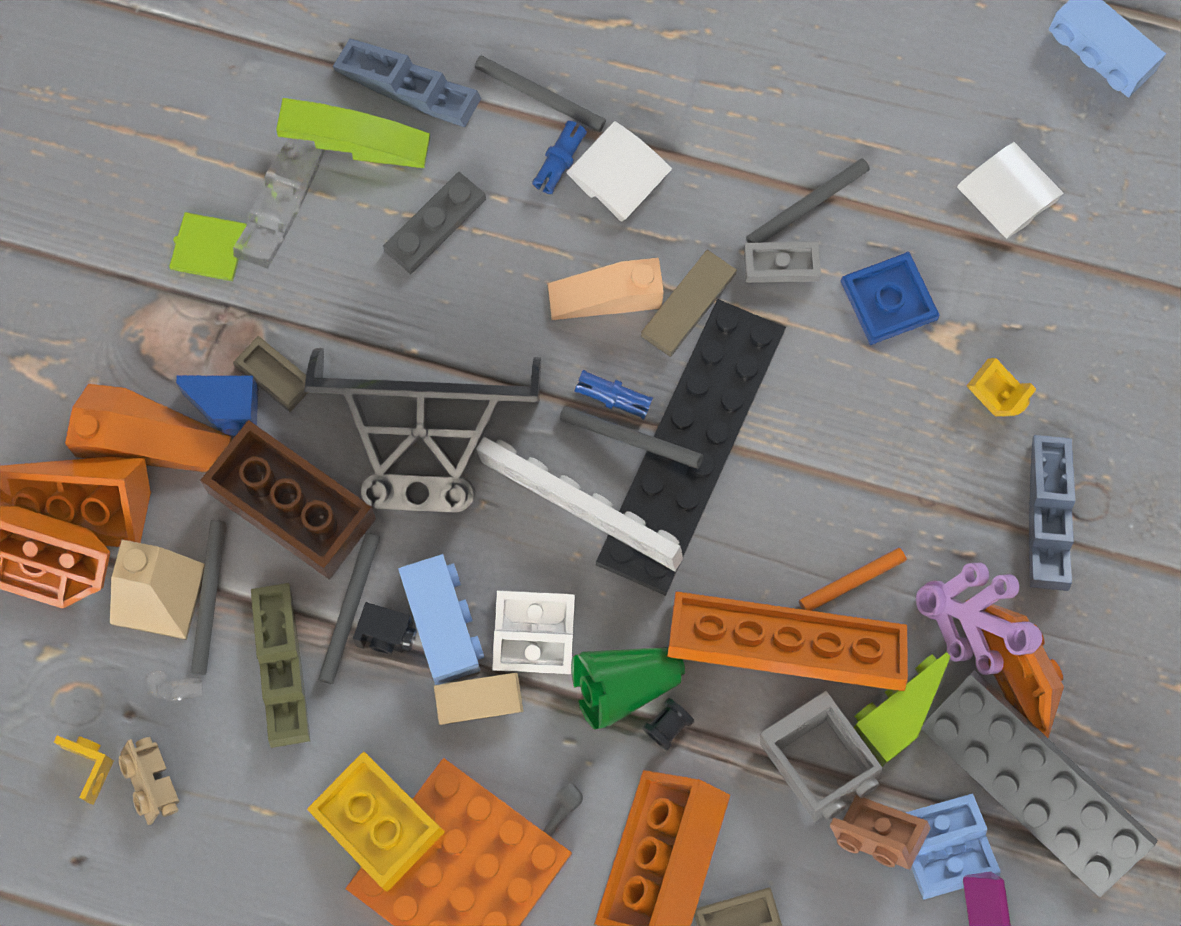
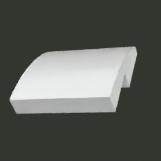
(619, 170)
(1010, 190)
(533, 632)

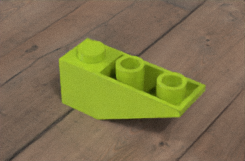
(900, 718)

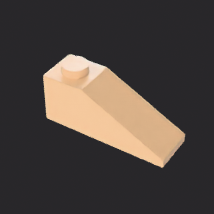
(608, 290)

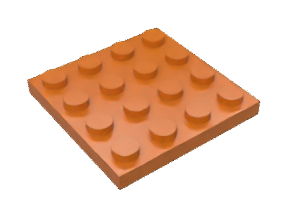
(479, 872)

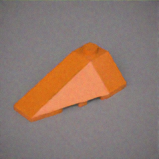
(129, 425)

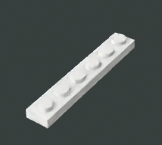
(592, 509)

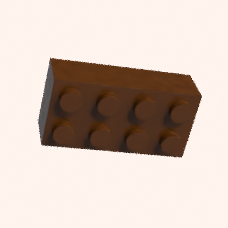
(288, 499)

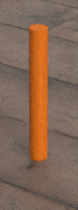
(853, 580)

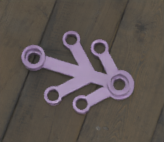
(938, 603)

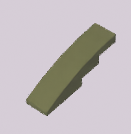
(280, 665)

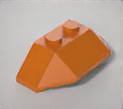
(49, 558)
(1027, 680)

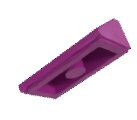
(986, 900)

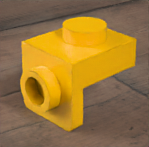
(1000, 389)

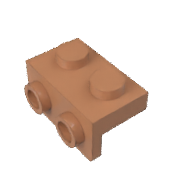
(881, 832)

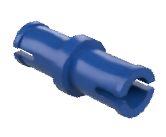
(559, 157)
(613, 394)

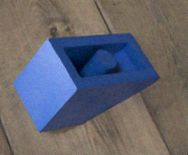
(222, 399)

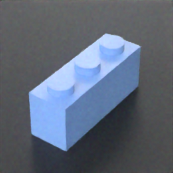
(1107, 43)
(441, 619)

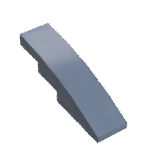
(407, 83)
(1051, 513)

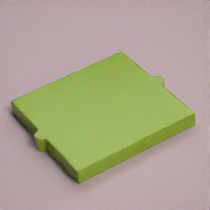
(206, 246)

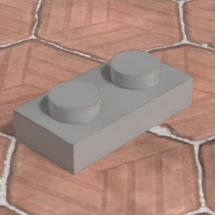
(782, 262)

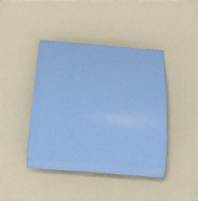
(952, 847)

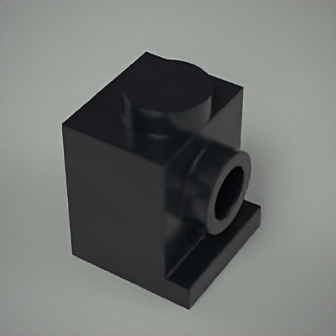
(384, 629)

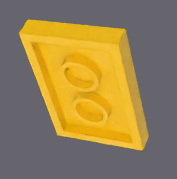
(375, 821)

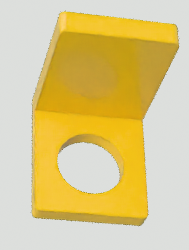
(102, 766)

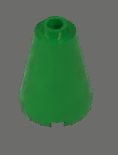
(622, 681)

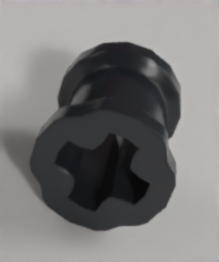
(668, 724)

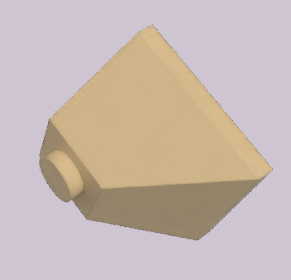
(154, 589)

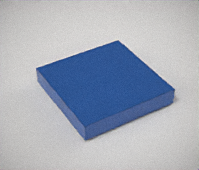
(889, 298)

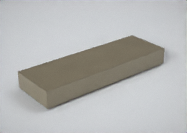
(688, 303)

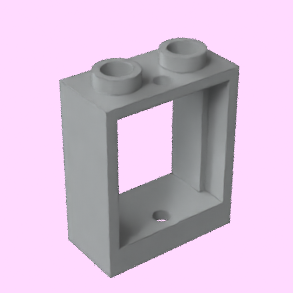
(801, 722)

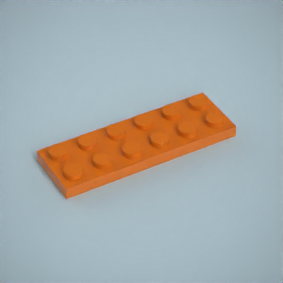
(789, 641)

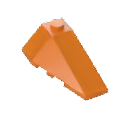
(94, 493)

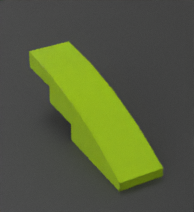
(353, 131)

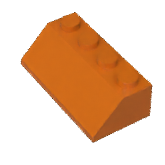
(663, 852)

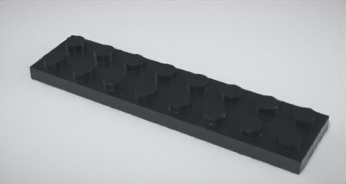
(704, 418)

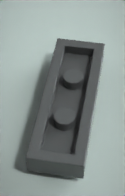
(434, 222)

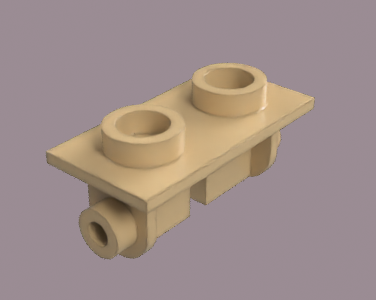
(150, 794)

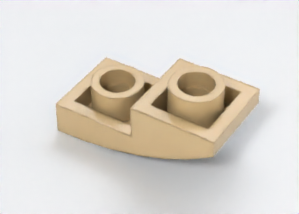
(478, 698)

